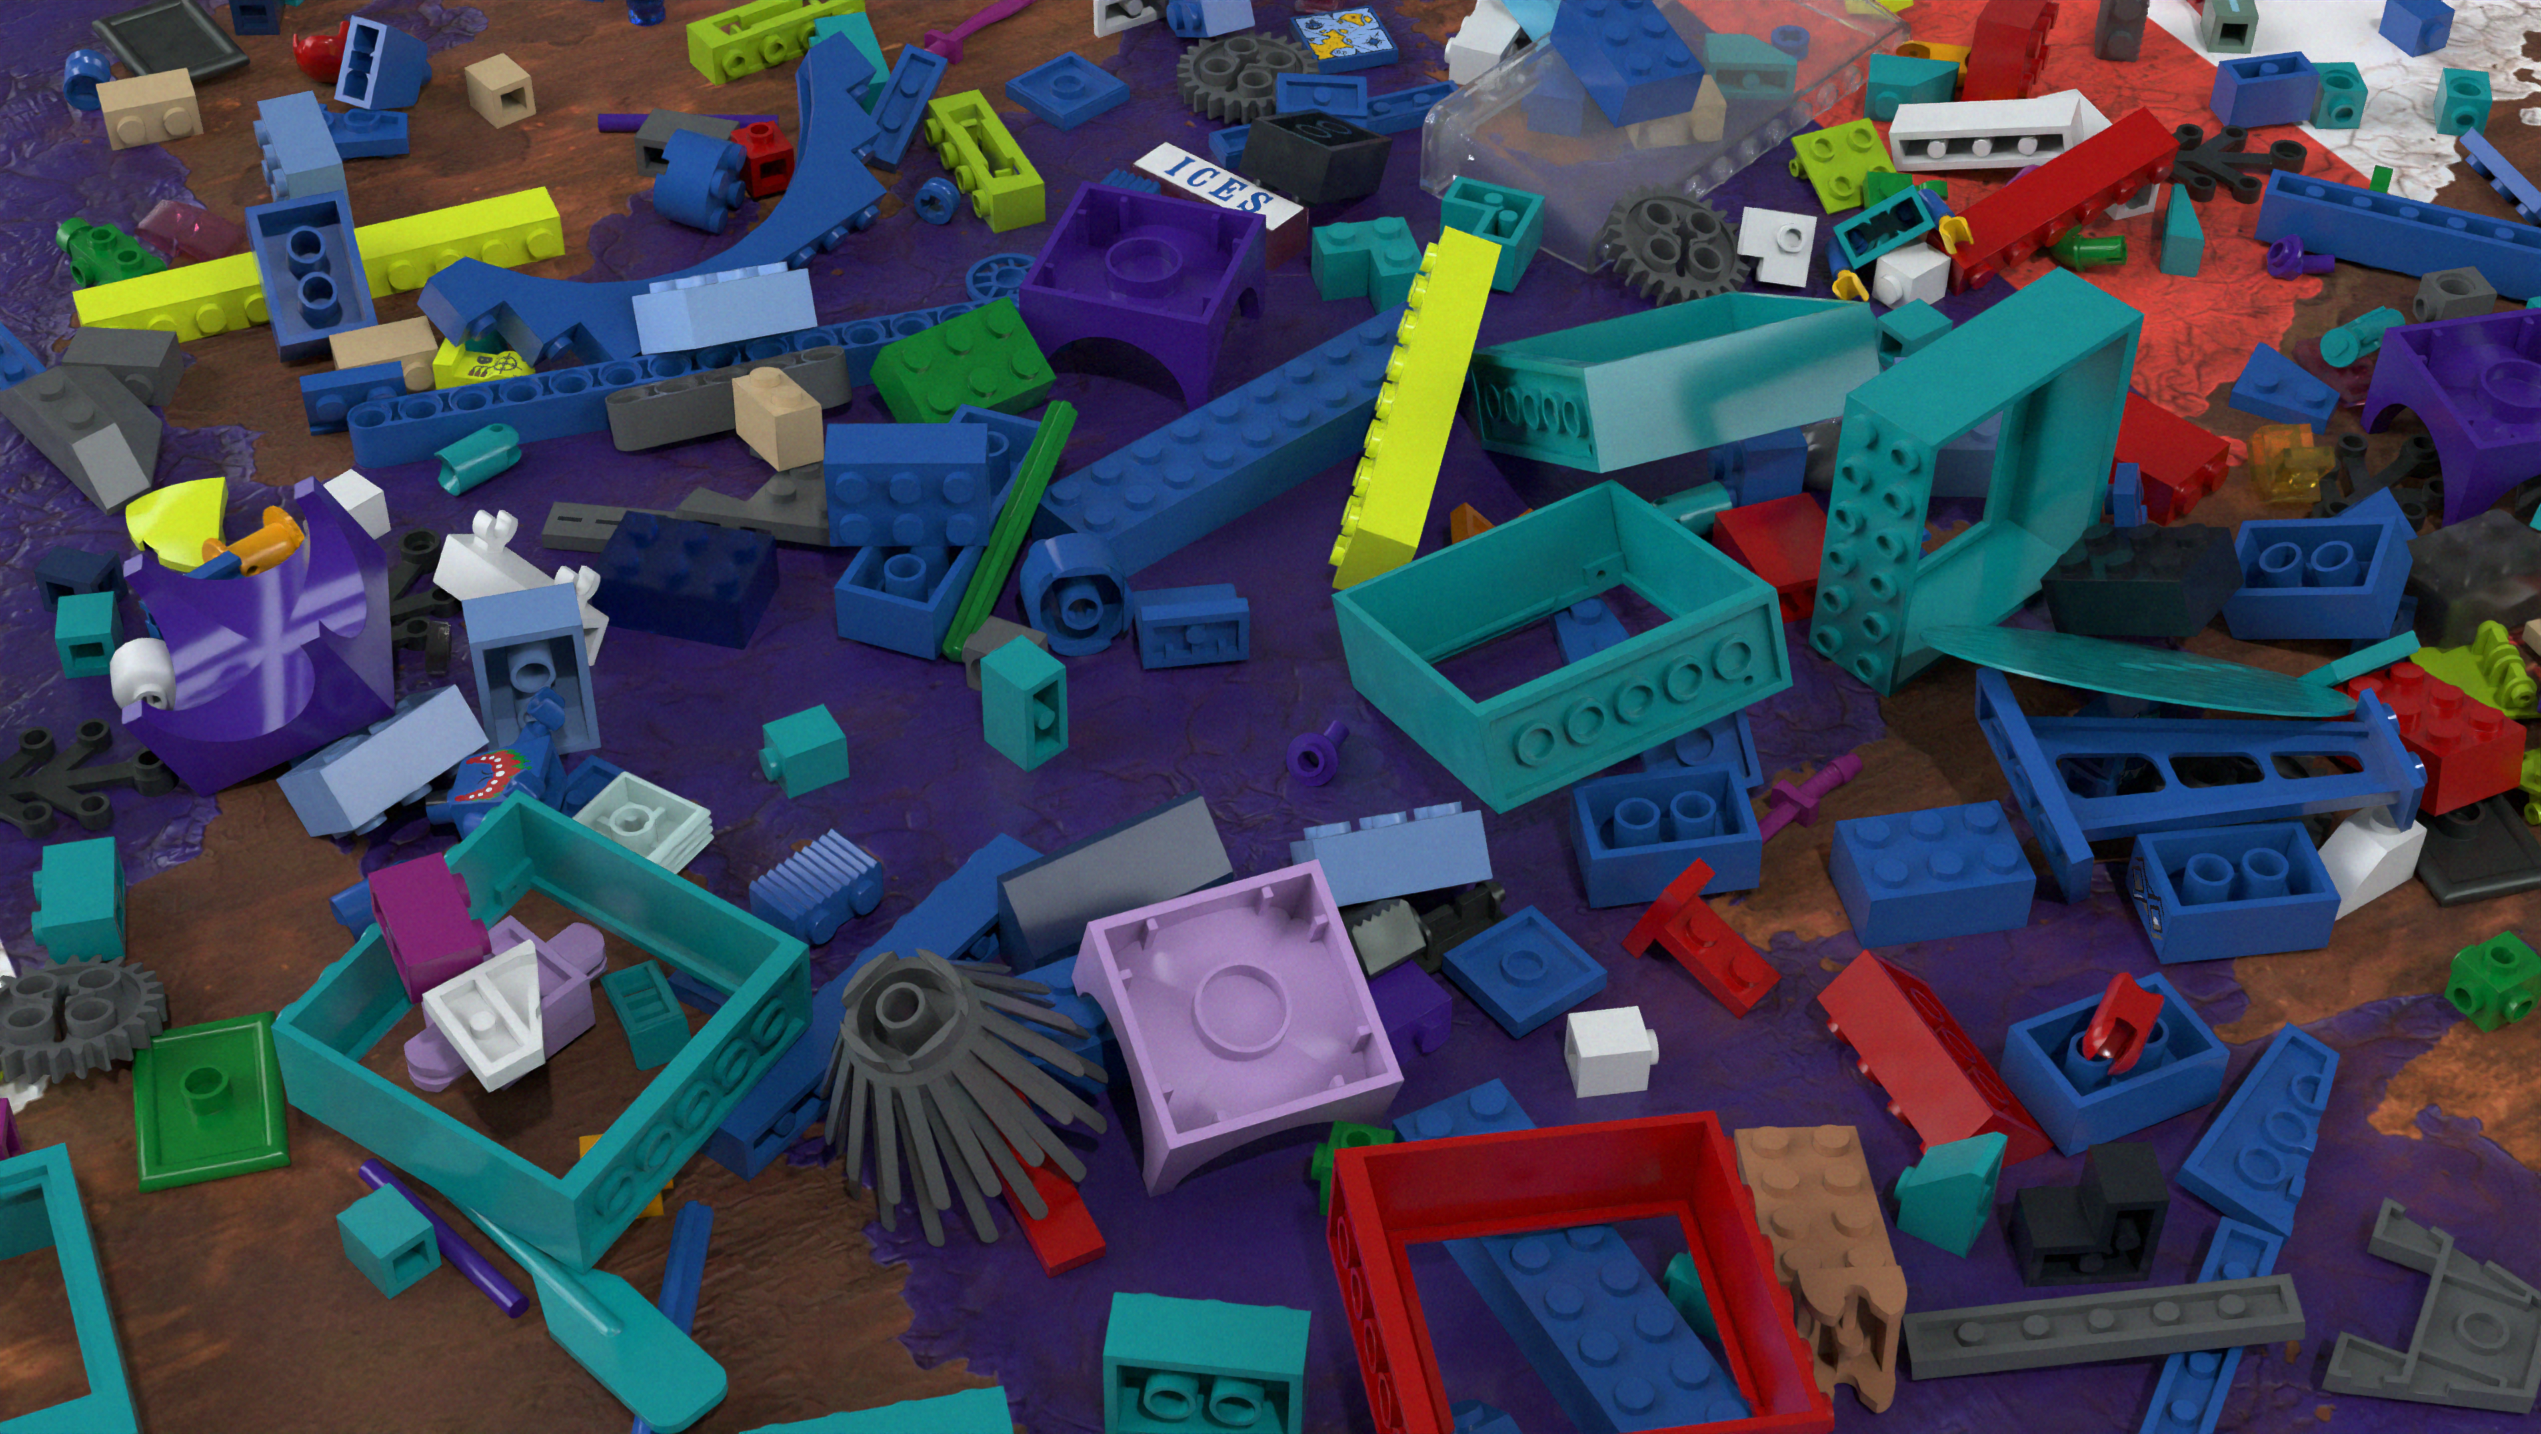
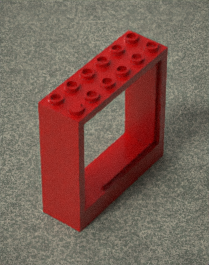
(1555, 1181)

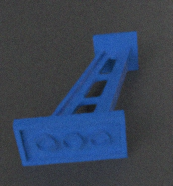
(2065, 823)

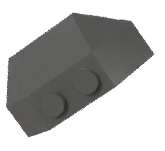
(89, 431)

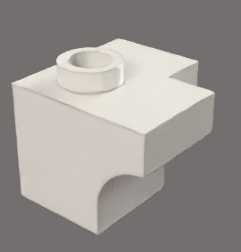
(1779, 243)

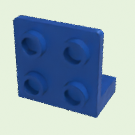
(1191, 625)

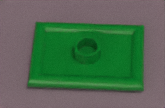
(209, 1103)

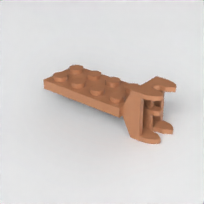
(1829, 1251)

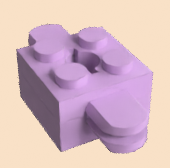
(565, 973)

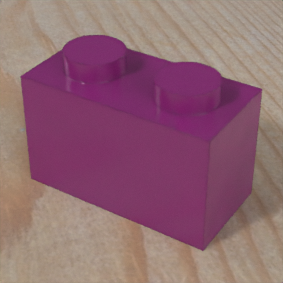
(427, 922)

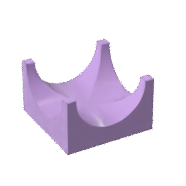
(1238, 1017)

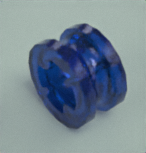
(646, 12)

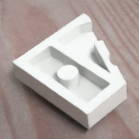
(494, 1016)

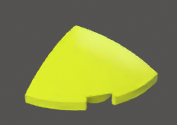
(179, 521)

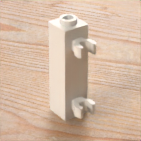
(483, 567)

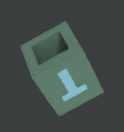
(2229, 25)

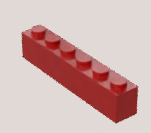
(2058, 198)

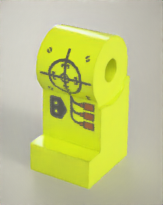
(460, 367)

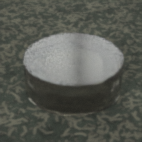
(438, 647)

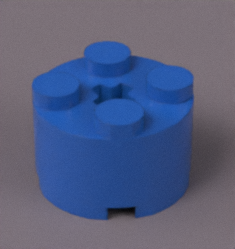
(700, 180)
(1076, 592)

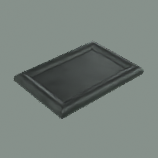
(169, 38)
(2478, 853)

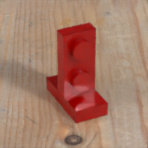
(1703, 942)

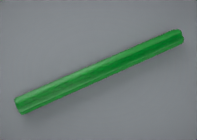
(1010, 527)

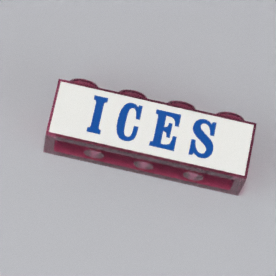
(1199, 180)

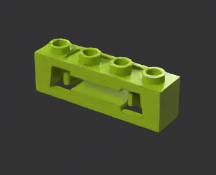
(766, 37)
(955, 130)

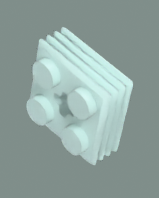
(649, 821)

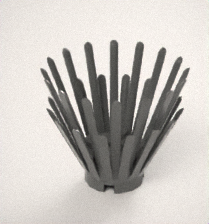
(926, 1041)

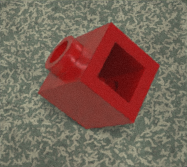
(768, 158)

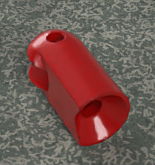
(2122, 1023)

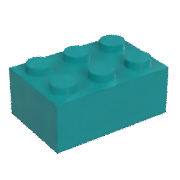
(1204, 1367)

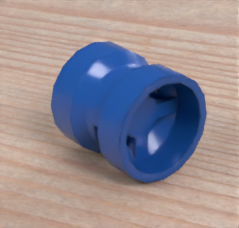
(82, 73)

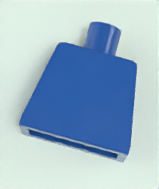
(381, 66)

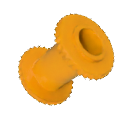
(264, 547)

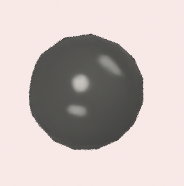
(1821, 455)

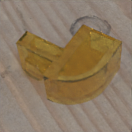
(2287, 464)

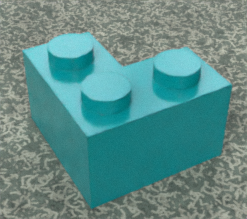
(1500, 216)
(1365, 260)

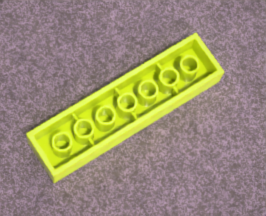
(1415, 409)

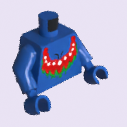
(493, 775)

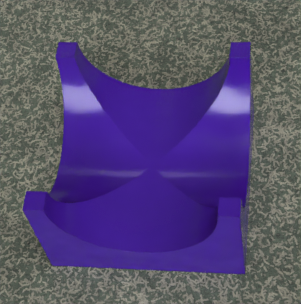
(1148, 276)
(2476, 393)
(270, 656)

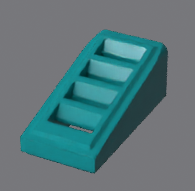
(2181, 236)
(648, 1020)

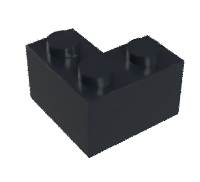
(2096, 1229)

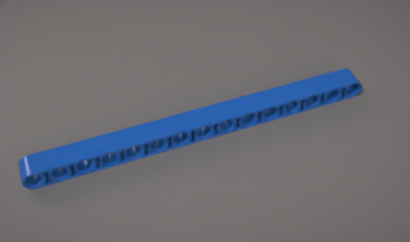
(574, 398)

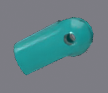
(478, 457)
(1696, 506)

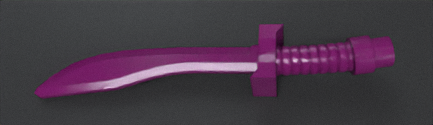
(951, 45)
(1804, 802)

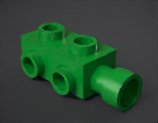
(104, 254)

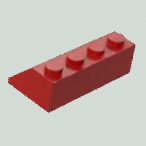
(1925, 1059)

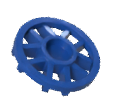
(997, 281)

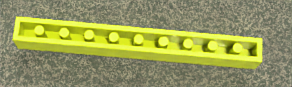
(394, 255)

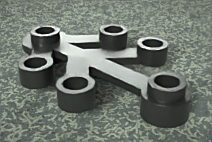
(2221, 155)
(2416, 459)
(420, 555)
(61, 778)

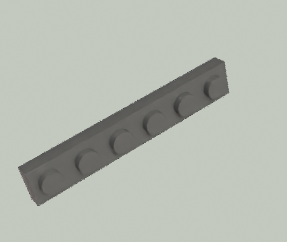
(2103, 1326)

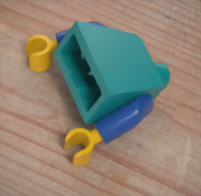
(1886, 228)

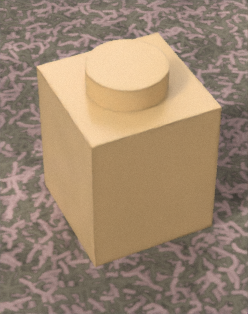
(500, 90)

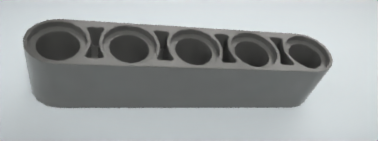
(705, 400)

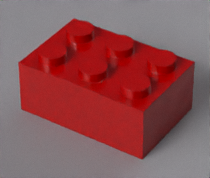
(2009, 49)
(2461, 742)

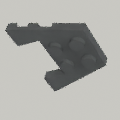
(788, 505)
(2472, 1338)

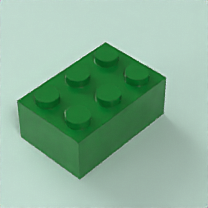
(970, 360)

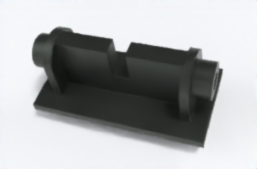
(1455, 924)

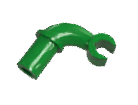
(2089, 252)

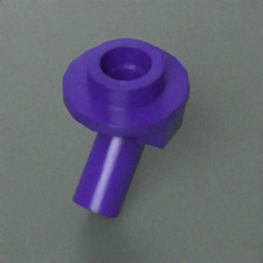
(2288, 259)
(1315, 756)

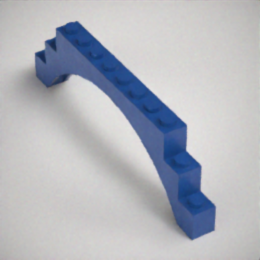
(597, 320)

